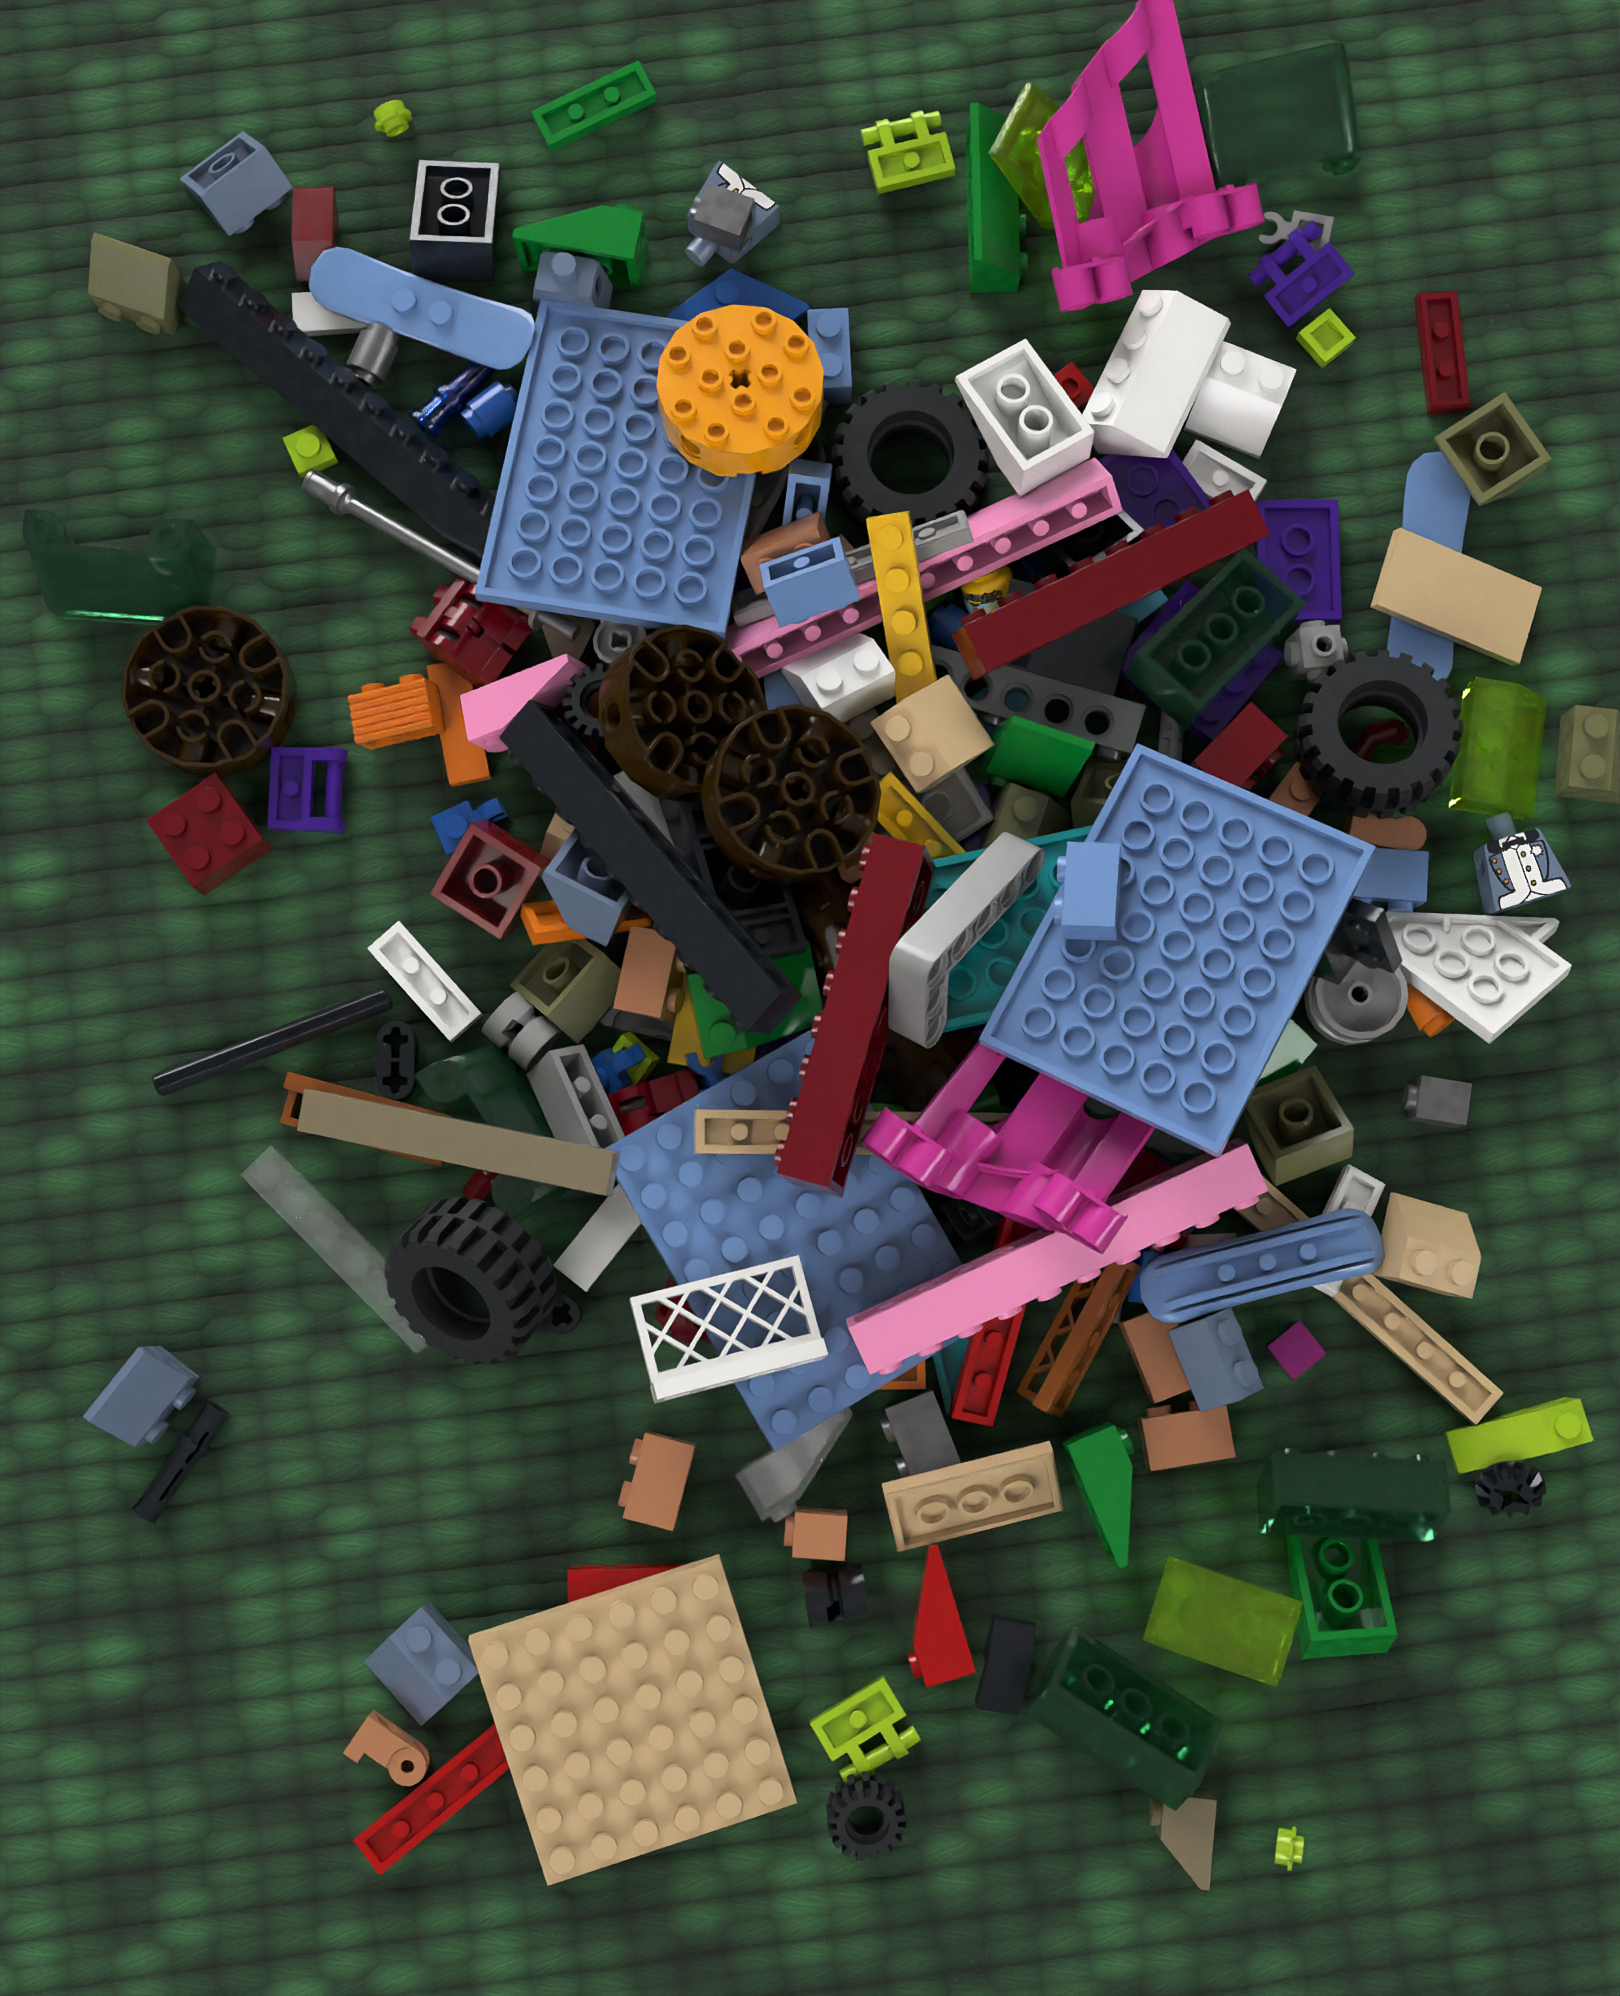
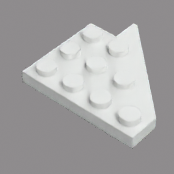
(1479, 965)

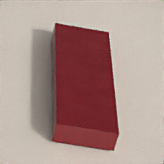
(1442, 352)

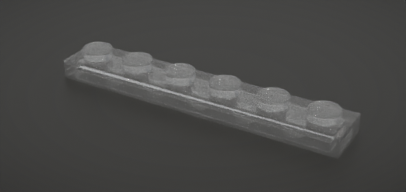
(329, 1236)

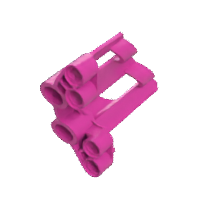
(1149, 196)
(1036, 1166)

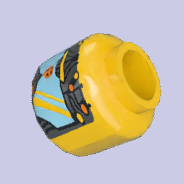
(987, 590)

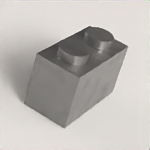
(920, 1434)

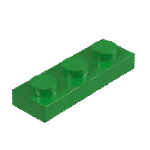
(594, 106)

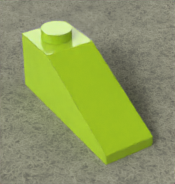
(1519, 1435)

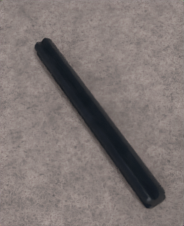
(272, 1041)

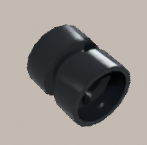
(835, 1596)

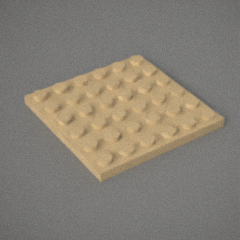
(632, 1719)

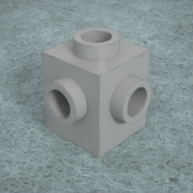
(1305, 658)

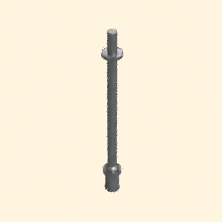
(343, 500)

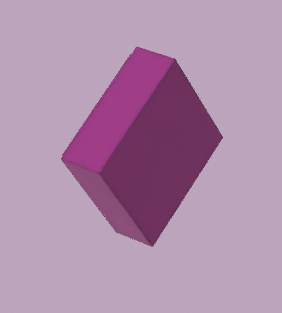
(1295, 1350)

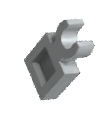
(1298, 221)

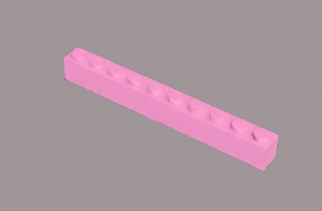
(1000, 537)
(1048, 1260)

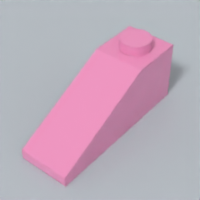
(495, 705)

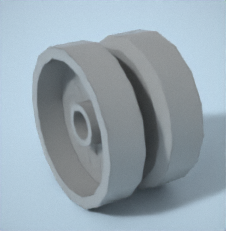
(1349, 1022)

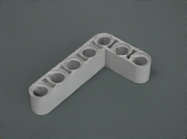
(950, 930)

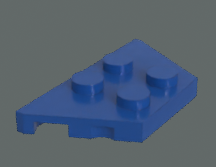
(740, 289)

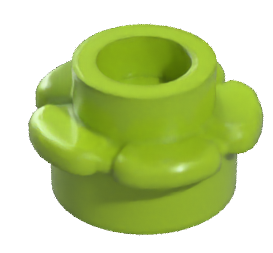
(392, 118)
(1289, 1847)

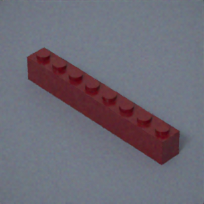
(1110, 583)

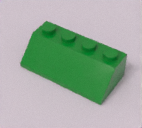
(991, 210)

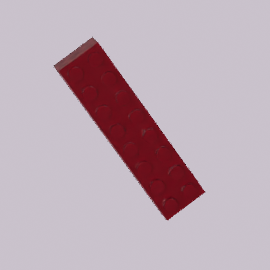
(855, 1018)

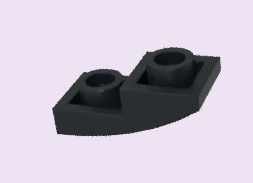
(964, 1220)
(1006, 1665)

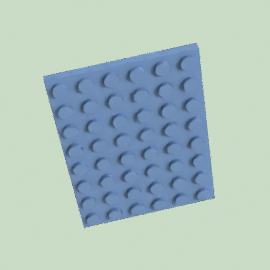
(596, 498)
(1210, 955)
(738, 1213)

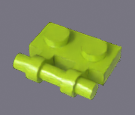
(910, 161)
(860, 1718)

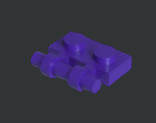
(1307, 284)

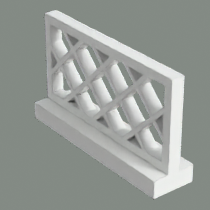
(735, 1366)

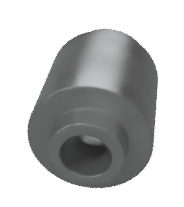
(373, 354)

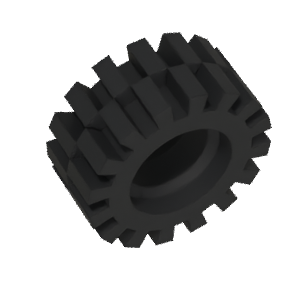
(576, 703)
(866, 1838)

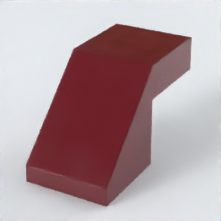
(313, 226)

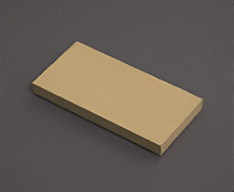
(1456, 597)
(973, 1496)

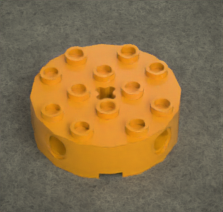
(740, 390)

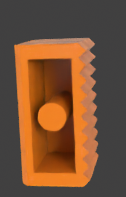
(396, 712)

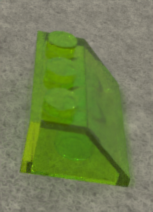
(1498, 749)

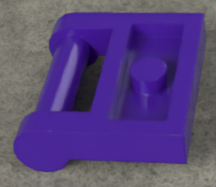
(293, 789)

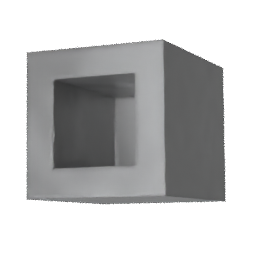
(723, 216)
(1437, 1101)

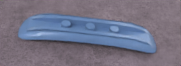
(421, 309)
(1437, 510)
(1261, 1265)

